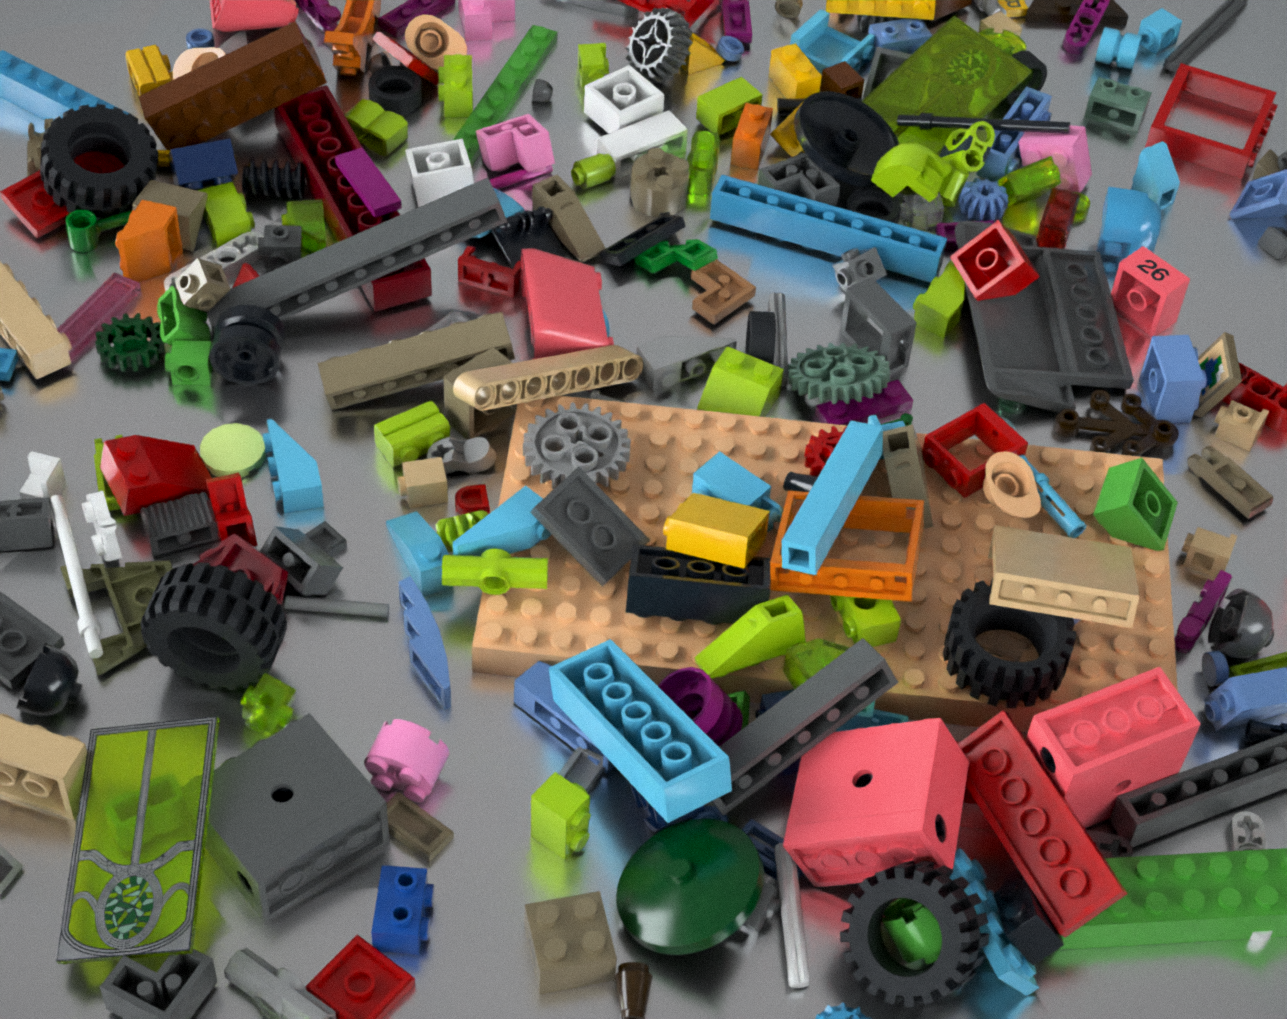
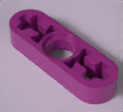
(1086, 31)

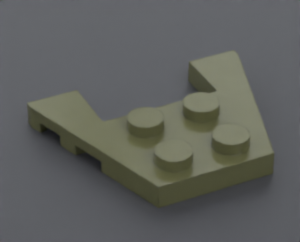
(130, 593)

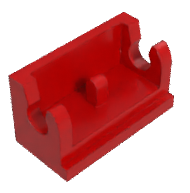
(488, 274)

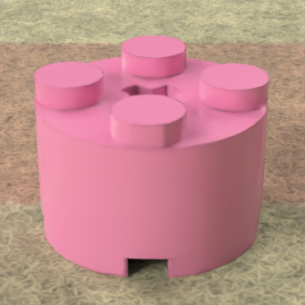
(406, 759)

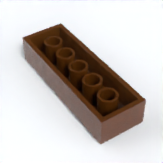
(233, 88)

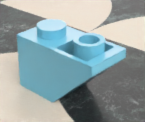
(1157, 175)

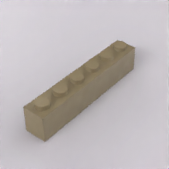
(411, 360)

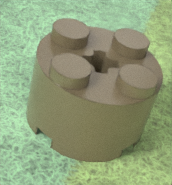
(659, 183)

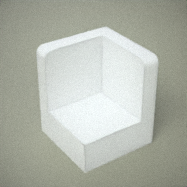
(45, 477)

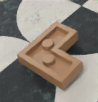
(724, 291)

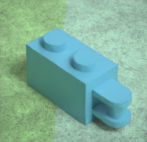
(732, 482)

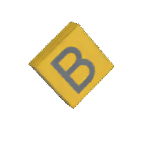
(1014, 8)

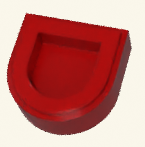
(472, 499)

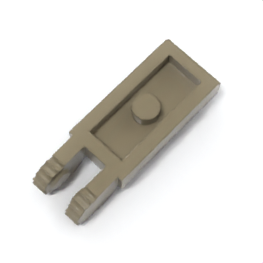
(1230, 481)

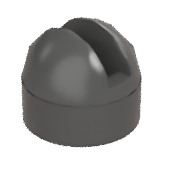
(542, 91)

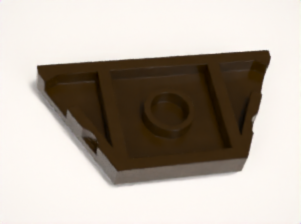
(1065, 10)

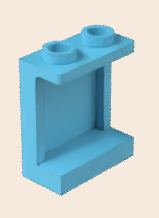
(830, 47)

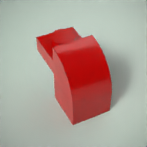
(230, 508)

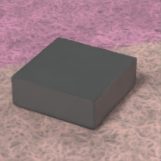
(327, 539)

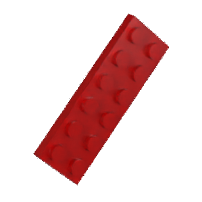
(1037, 826)

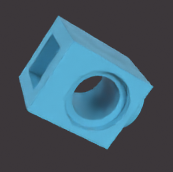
(1159, 31)

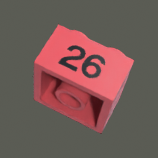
(1148, 291)

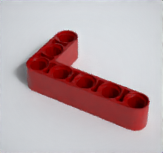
(1259, 394)

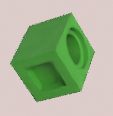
(189, 363)

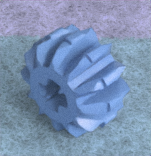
(983, 200)

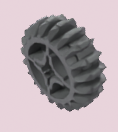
(659, 45)

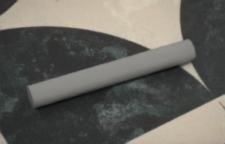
(337, 606)

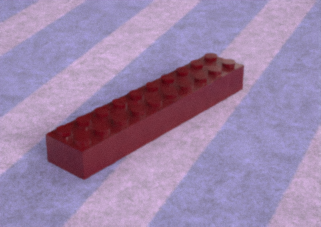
(315, 134)

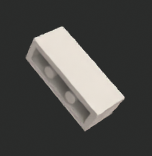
(636, 140)

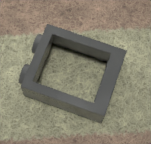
(898, 327)

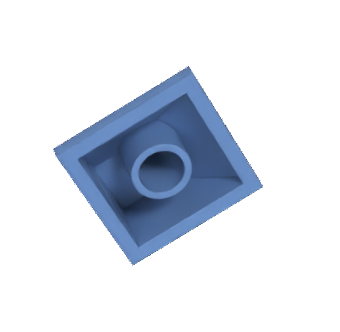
(1263, 198)

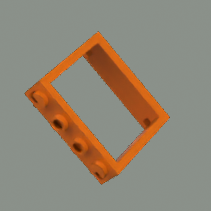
(857, 577)

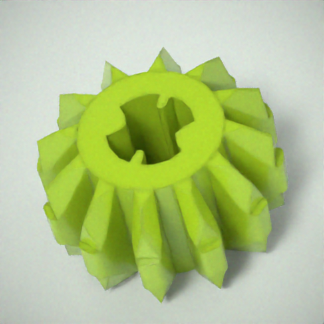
(453, 527)

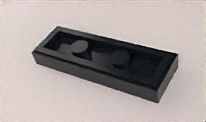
(642, 239)

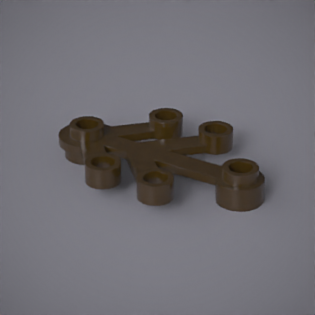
(1155, 432)

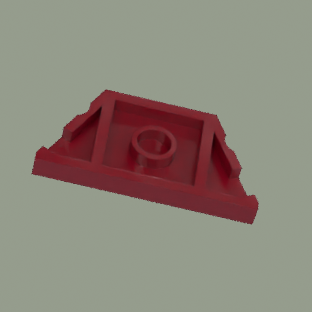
(244, 557)

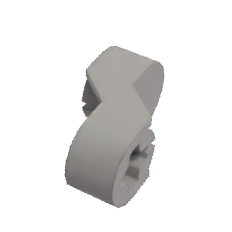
(466, 456)

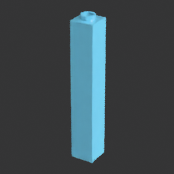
(832, 498)

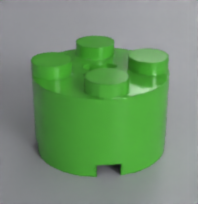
(913, 930)

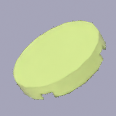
(232, 450)

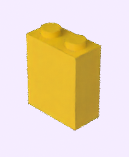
(717, 530)

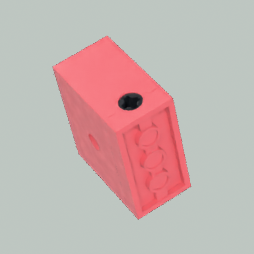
(1114, 742)
(877, 801)

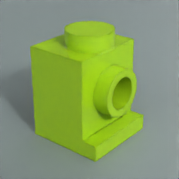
(592, 62)

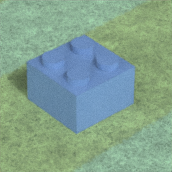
(1172, 378)

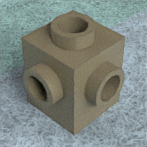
(202, 285)

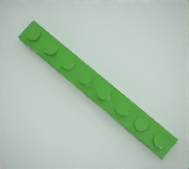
(507, 86)

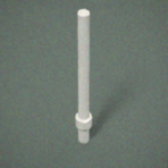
(88, 623)

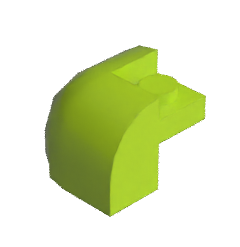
(911, 166)

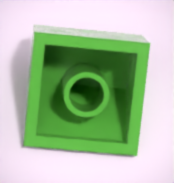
(1136, 505)

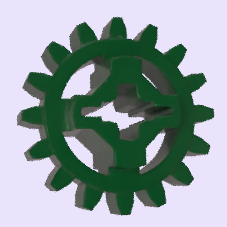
(129, 342)

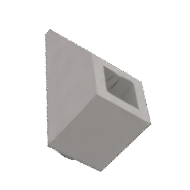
(679, 358)

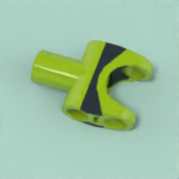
(964, 158)

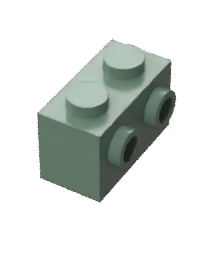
(1117, 104)

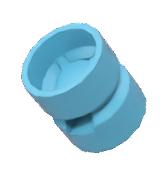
(1118, 48)

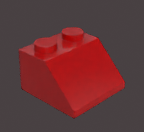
(994, 264)

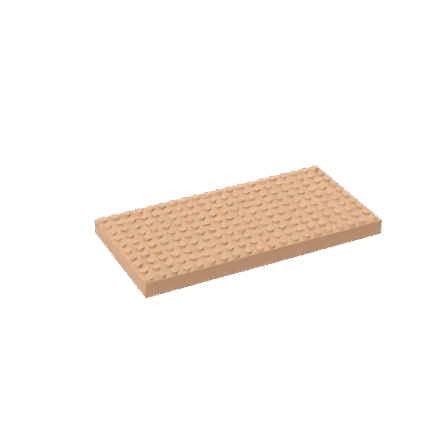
(675, 442)

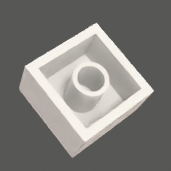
(622, 99)
(438, 170)

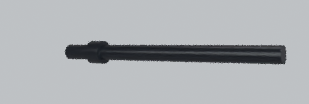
(927, 121)

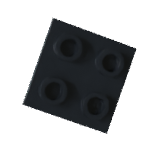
(527, 231)

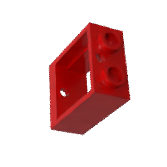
(979, 422)

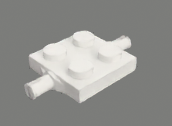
(105, 541)

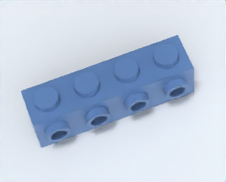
(1005, 149)

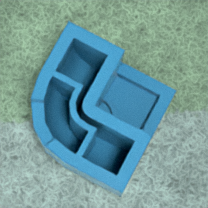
(1128, 223)

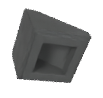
(1274, 242)

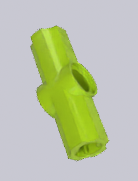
(494, 571)

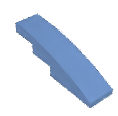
(425, 642)

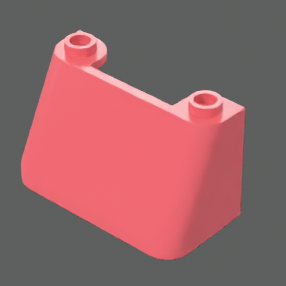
(252, 14)
(562, 304)

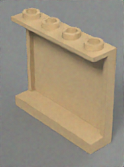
(1063, 576)

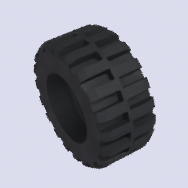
(97, 131)
(213, 626)

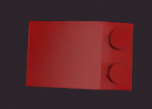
(151, 471)

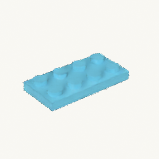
(1003, 956)

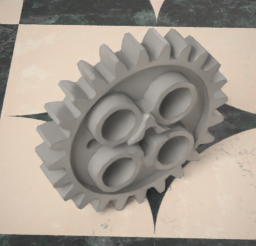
(576, 440)

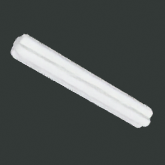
(792, 919)

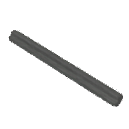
(1202, 34)

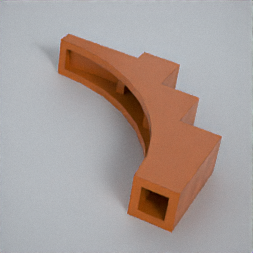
(353, 36)

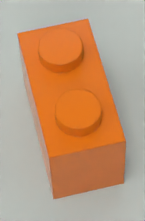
(751, 136)

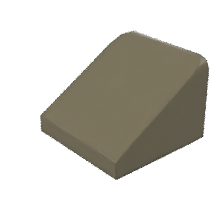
(1266, 165)

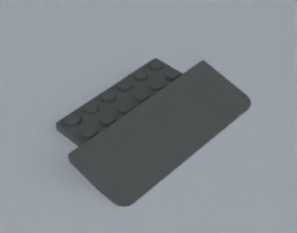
(1052, 331)

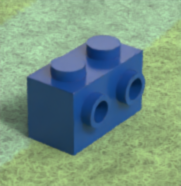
(401, 910)

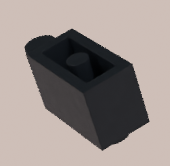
(1025, 919)

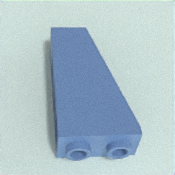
(535, 697)
(1246, 698)

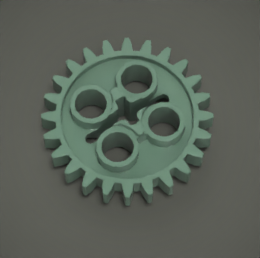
(838, 373)

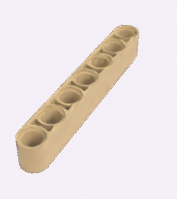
(547, 377)

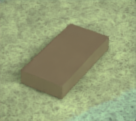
(417, 828)

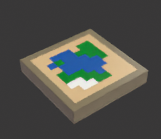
(1221, 371)

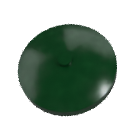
(690, 886)

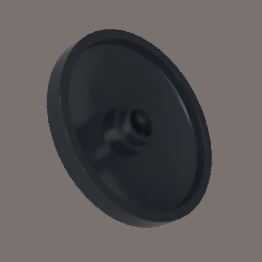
(843, 136)

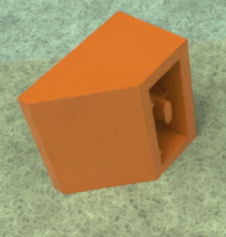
(149, 241)

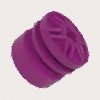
(703, 703)

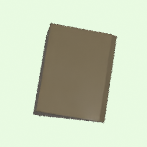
(189, 206)

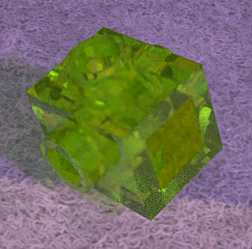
(268, 693)

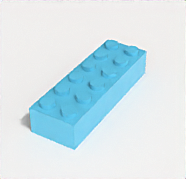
(640, 730)

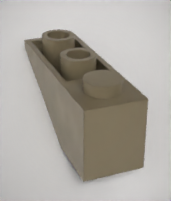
(569, 218)
(906, 468)

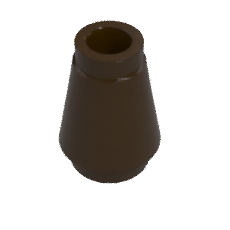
(633, 989)

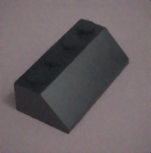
(693, 587)

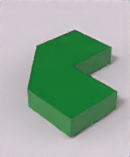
(692, 255)

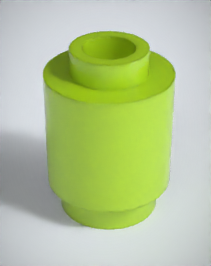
(593, 170)

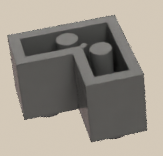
(801, 178)
(167, 994)

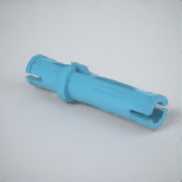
(1070, 522)

